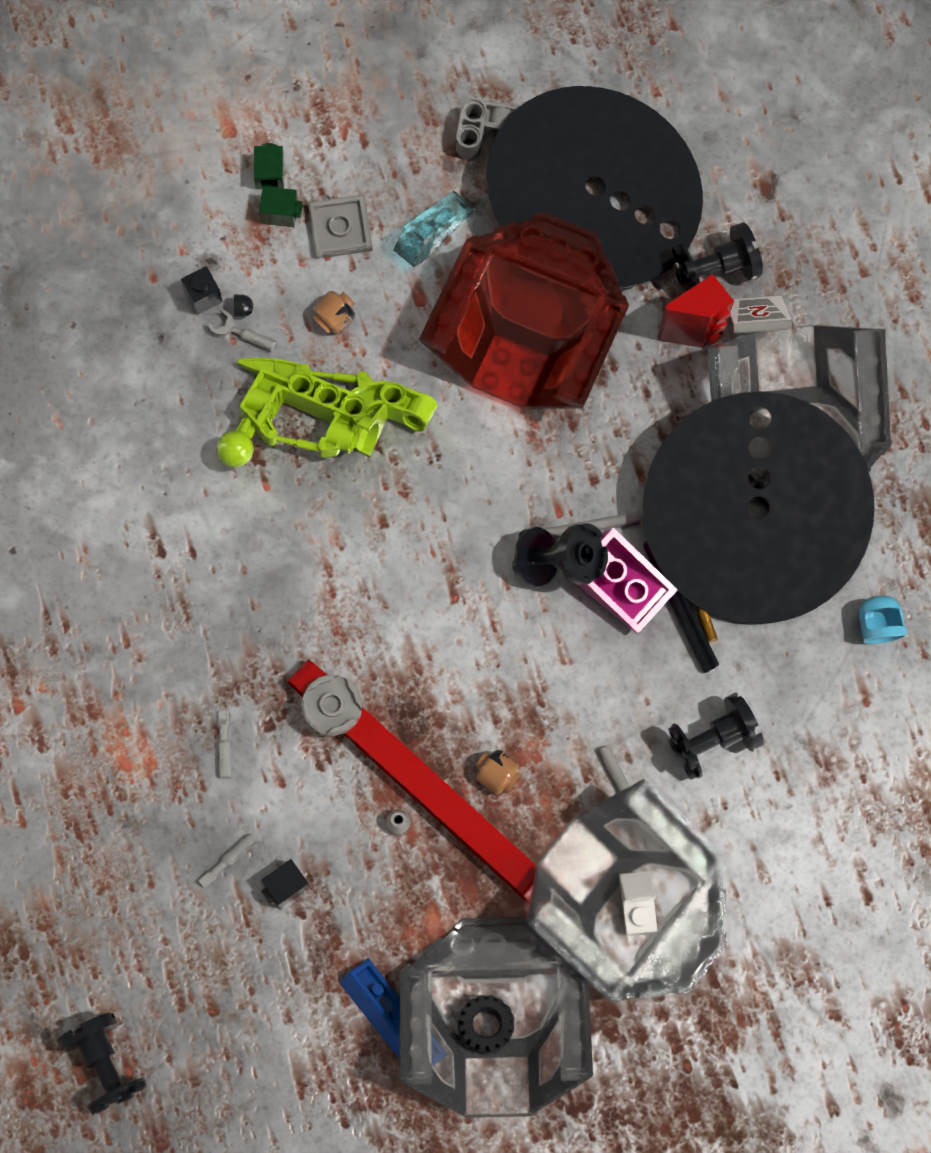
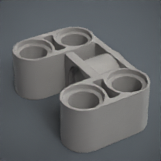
(490, 121)

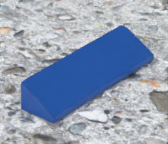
(376, 1001)

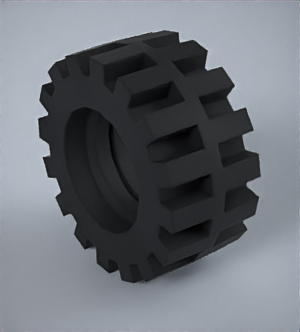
(486, 1004)

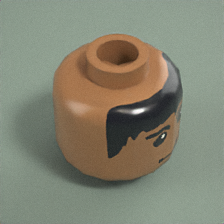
(334, 312)
(498, 772)

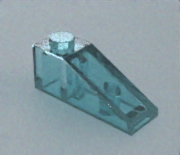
(432, 228)

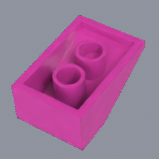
(630, 584)

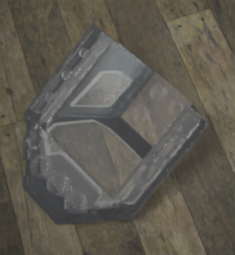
(824, 365)
(580, 901)
(549, 1007)

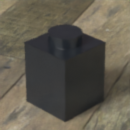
(201, 290)
(284, 884)

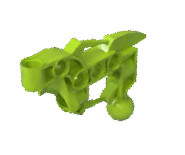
(277, 384)

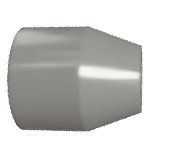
(398, 829)

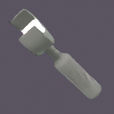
(245, 334)

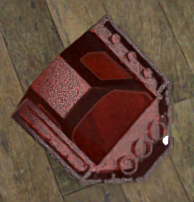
(529, 313)

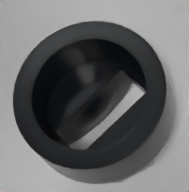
(242, 306)

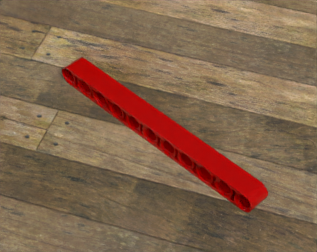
(433, 794)

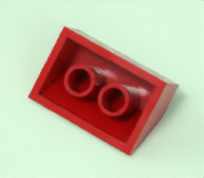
(697, 315)

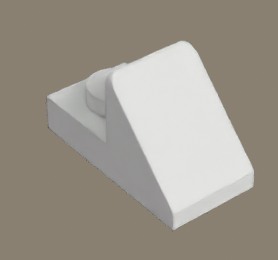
(638, 903)

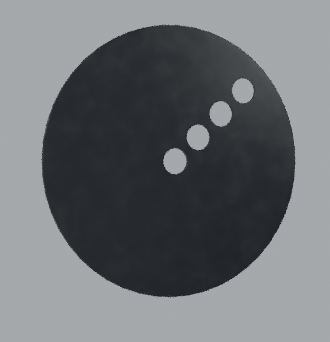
(590, 132)
(771, 564)

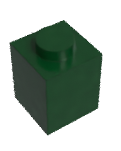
(268, 166)
(279, 206)

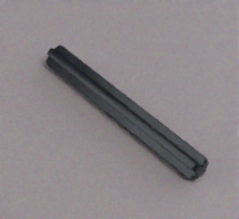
(689, 624)

